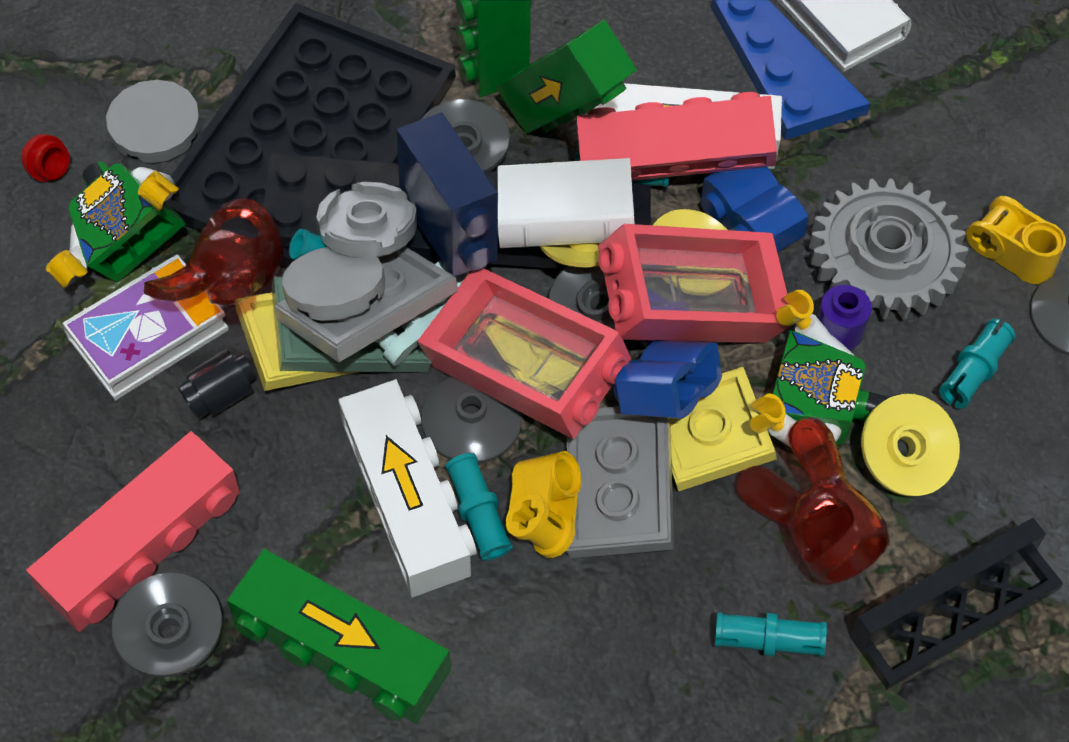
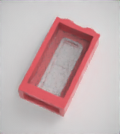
(693, 284)
(525, 351)

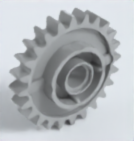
(924, 246)

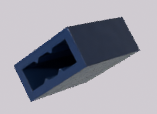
(450, 194)

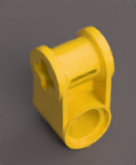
(1018, 240)
(545, 495)

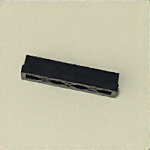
(946, 586)

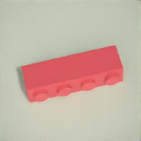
(684, 137)
(135, 532)

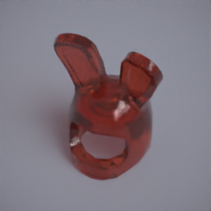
(226, 262)
(830, 523)

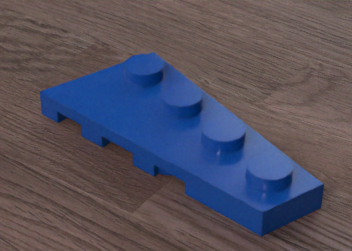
(788, 66)

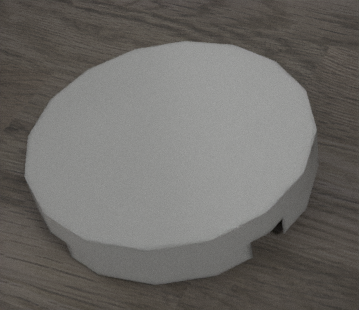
(153, 121)
(367, 220)
(332, 284)

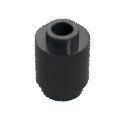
(217, 384)

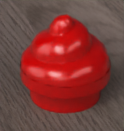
(45, 158)

